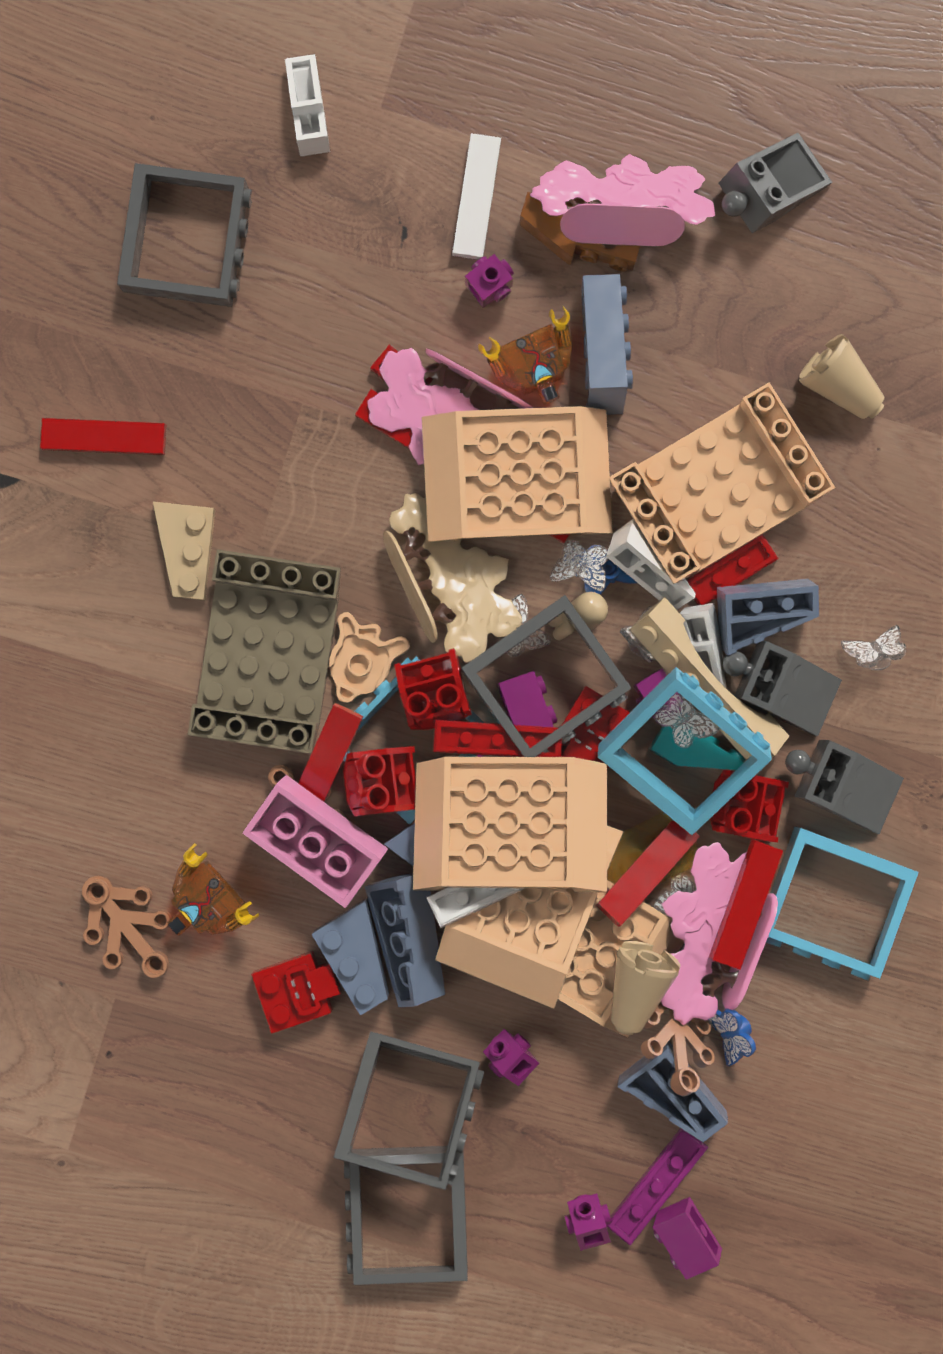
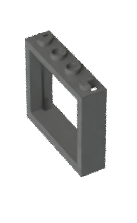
(135, 229)
(588, 715)
(360, 1093)
(354, 1232)

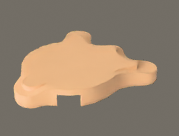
(361, 659)

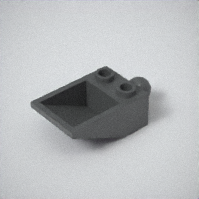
(772, 182)
(786, 689)
(848, 786)

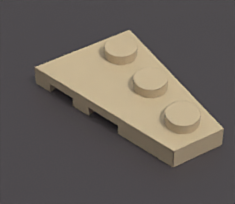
(186, 546)

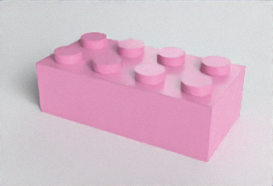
(315, 840)

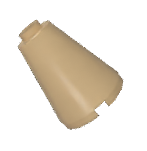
(843, 379)
(640, 984)

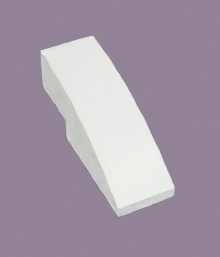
(307, 105)
(704, 635)

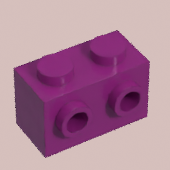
(525, 701)
(687, 1238)

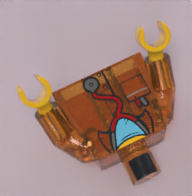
(534, 359)
(206, 899)

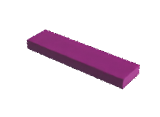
(656, 1185)

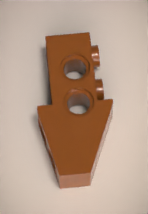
(548, 231)

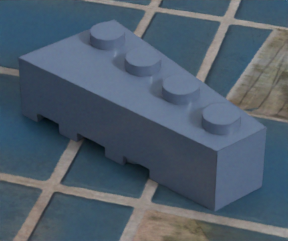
(605, 342)
(407, 939)

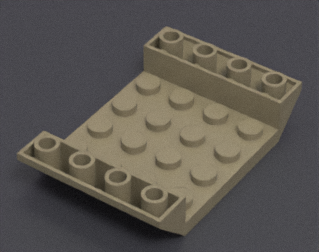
(266, 651)

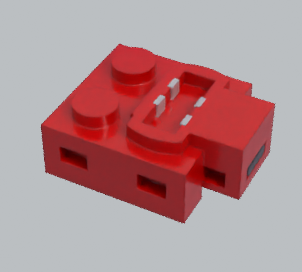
(587, 740)
(295, 991)

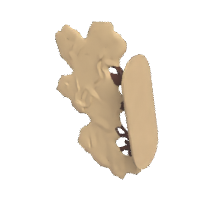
(460, 580)

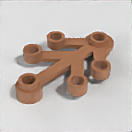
(122, 922)
(685, 1079)

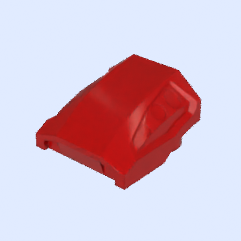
(432, 691)
(380, 781)
(752, 810)

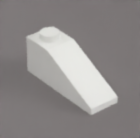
(636, 558)

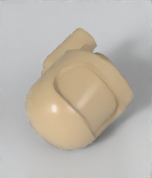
(589, 606)

